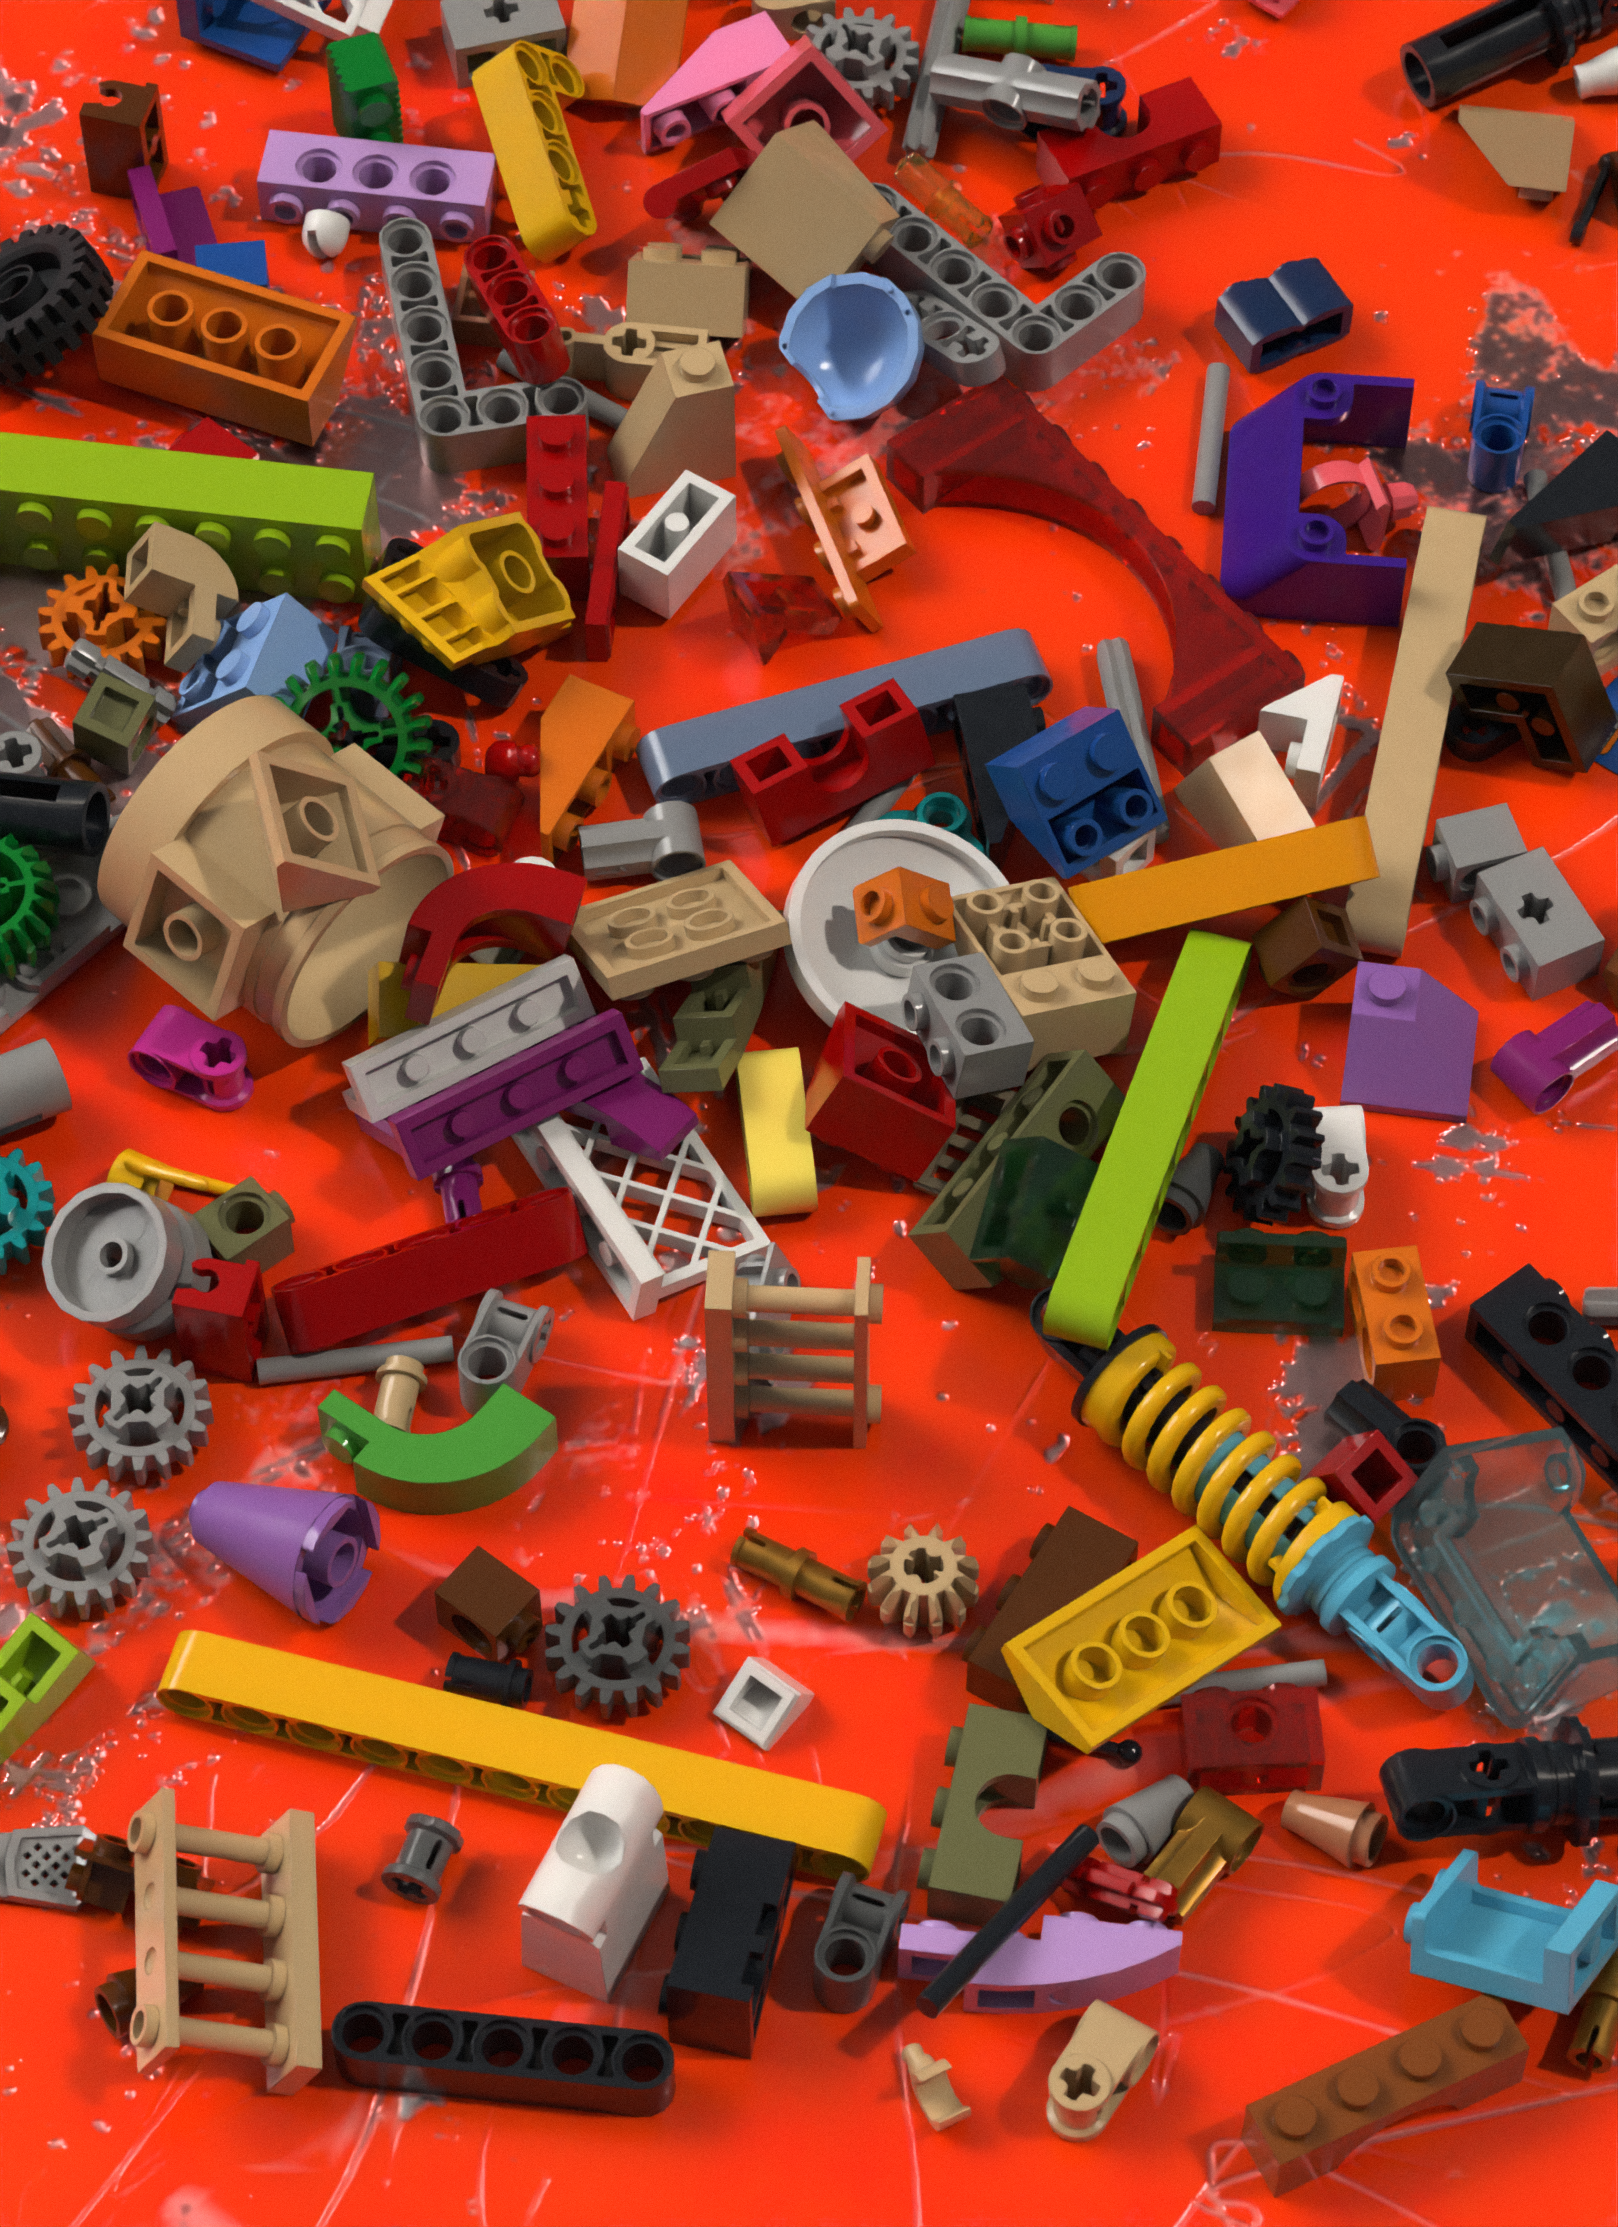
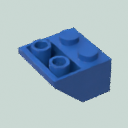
(1078, 789)

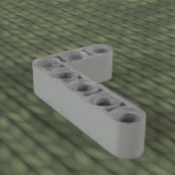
(1037, 340)
(452, 425)

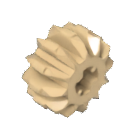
(947, 1578)

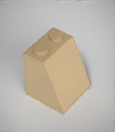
(806, 211)

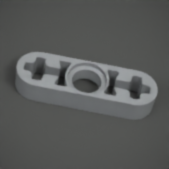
(969, 355)

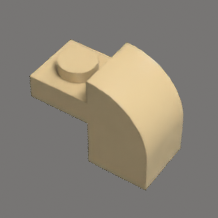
(185, 583)

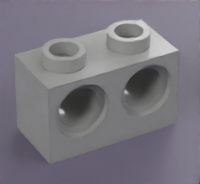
(967, 1025)

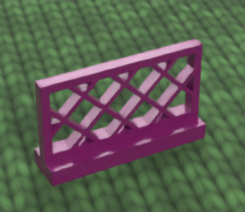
(509, 1095)

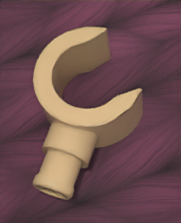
(933, 2088)

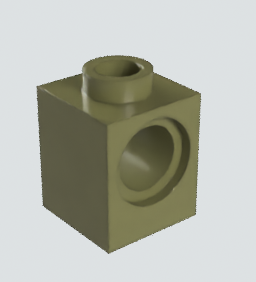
(115, 723)
(249, 1207)

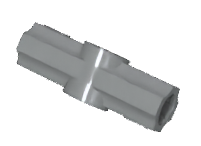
(1015, 91)

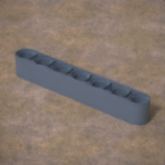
(693, 756)

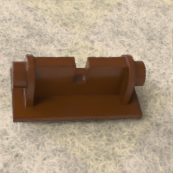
(111, 1876)

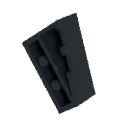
(728, 1942)

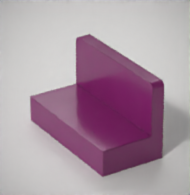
(171, 220)

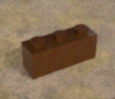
(1064, 1566)

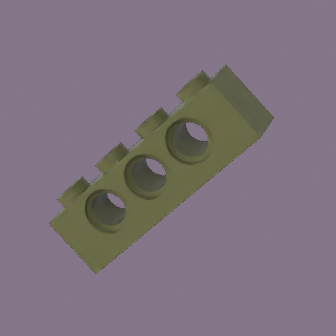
(1062, 1100)

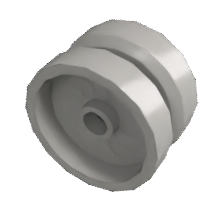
(121, 1257)

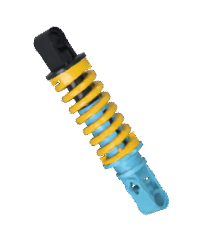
(1281, 1529)

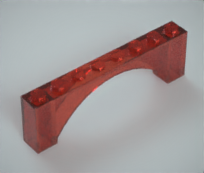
(1006, 456)

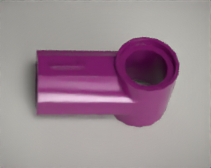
(1545, 1064)

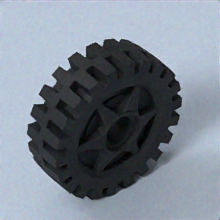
(48, 298)

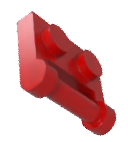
(684, 192)

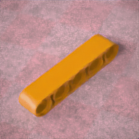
(1228, 880)

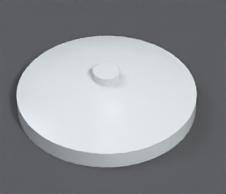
(821, 917)

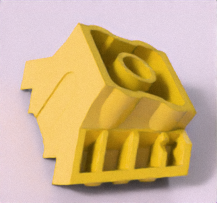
(476, 593)

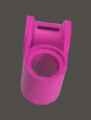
(193, 1060)

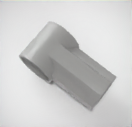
(659, 843)

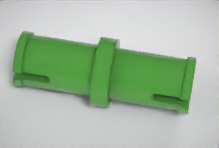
(1019, 37)

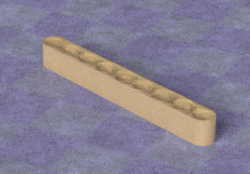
(1415, 725)

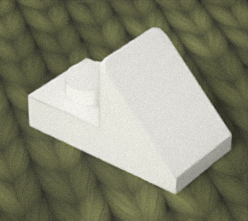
(1305, 729)

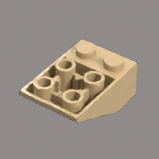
(1048, 966)

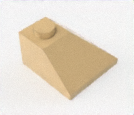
(1523, 147)

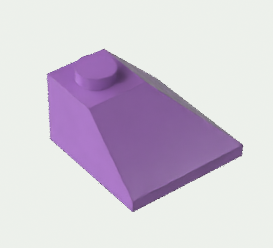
(1408, 1045)

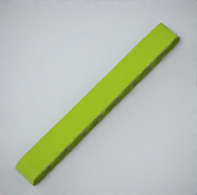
(1147, 1140)

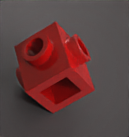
(1048, 226)

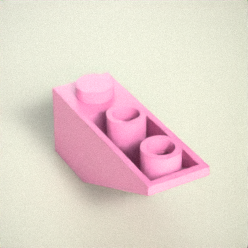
(710, 81)

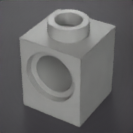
(1469, 845)

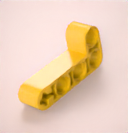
(522, 108)

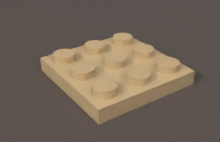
(676, 931)

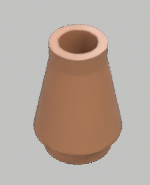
(1339, 1826)

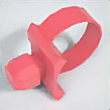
(1368, 507)

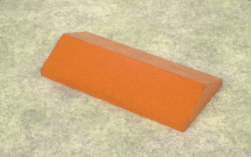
(626, 48)

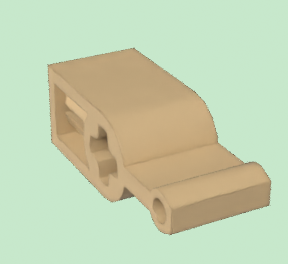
(625, 353)

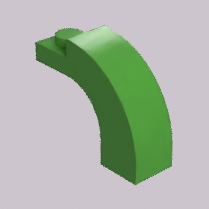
(443, 1470)

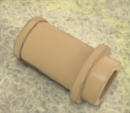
(399, 1386)

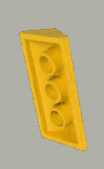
(1137, 1641)

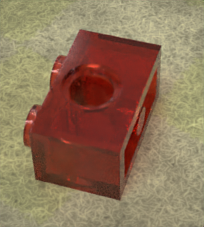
(1284, 1761)

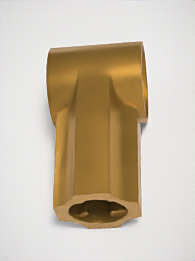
(1206, 1843)

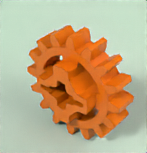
(98, 613)

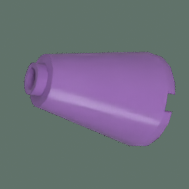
(291, 1542)

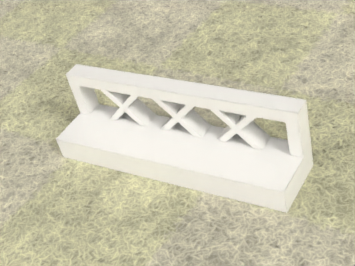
(466, 1039)

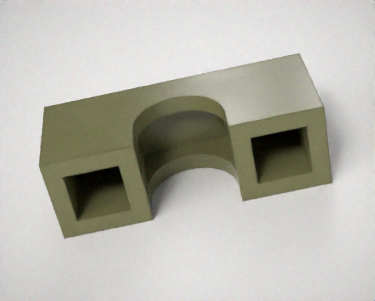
(994, 1763)

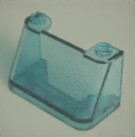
(1514, 1572)

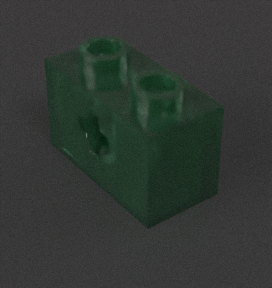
(1031, 1210)

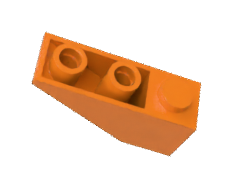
(580, 747)

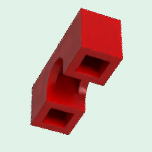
(1173, 137)
(560, 497)
(877, 750)

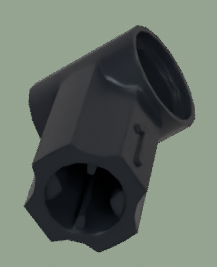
(1364, 1408)

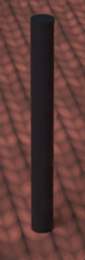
(1007, 1921)

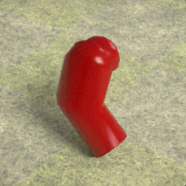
(512, 761)

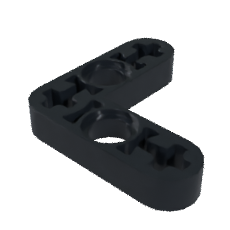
(493, 681)

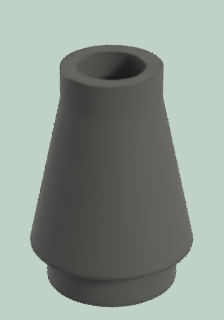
(1191, 1190)

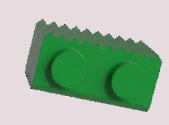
(364, 90)

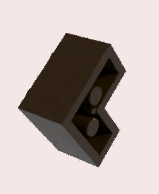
(1539, 683)

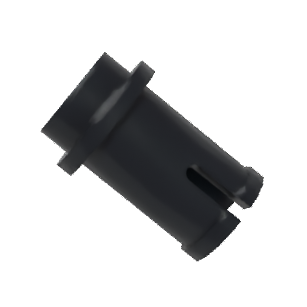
(489, 1680)

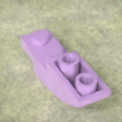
(1063, 1971)

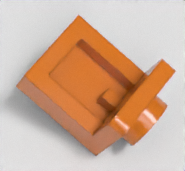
(905, 907)

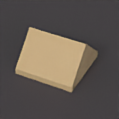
(312, 832)

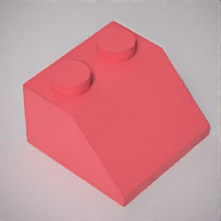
(799, 90)

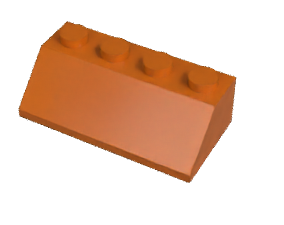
(225, 347)

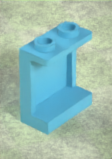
(1510, 1941)

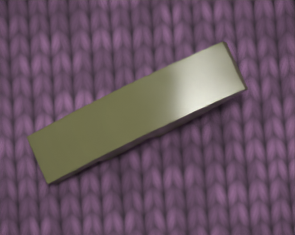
(716, 1026)

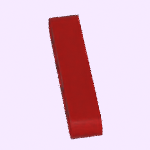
(429, 1269)

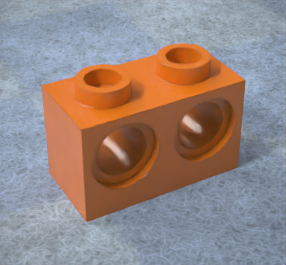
(1393, 1322)

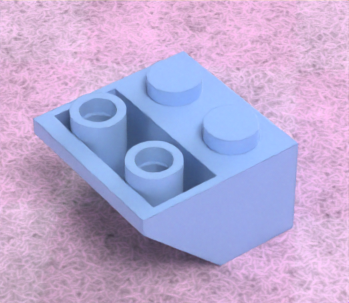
(254, 657)

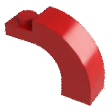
(481, 909)

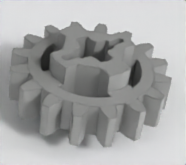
(863, 53)
(140, 1422)
(85, 1575)

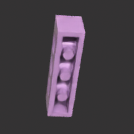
(378, 183)

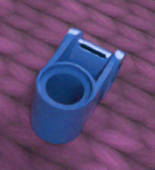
(1498, 436)

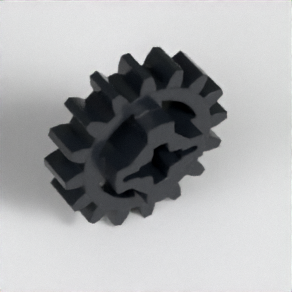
(1273, 1154)

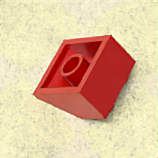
(879, 1095)

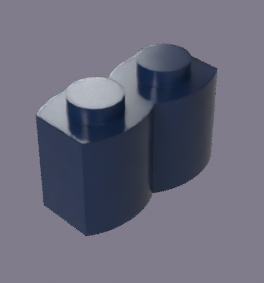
(1283, 314)

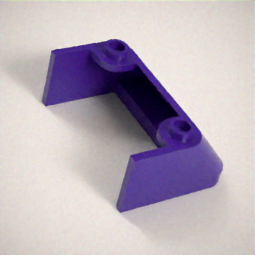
(1295, 561)

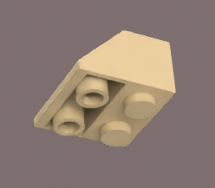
(690, 289)

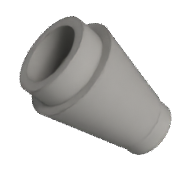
(1144, 1821)

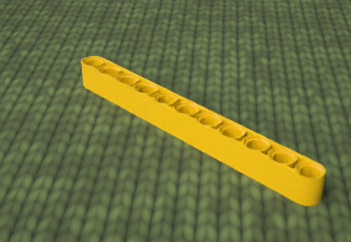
(506, 1749)

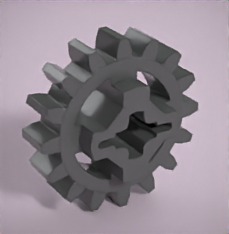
(615, 1654)

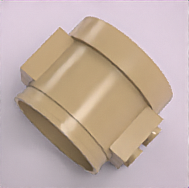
(201, 892)

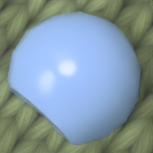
(854, 344)

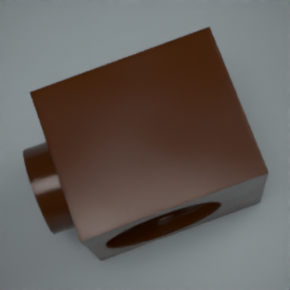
(1307, 948)
(489, 1607)

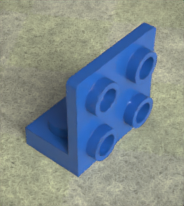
(243, 30)

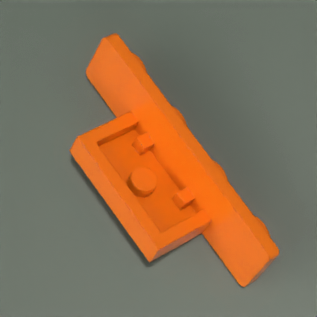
(854, 521)

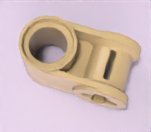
(1097, 2071)

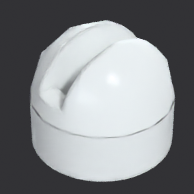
(325, 233)

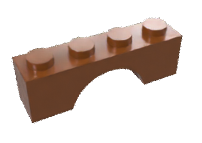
(1327, 2115)

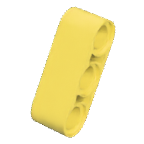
(775, 1133)

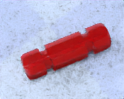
(1123, 1889)

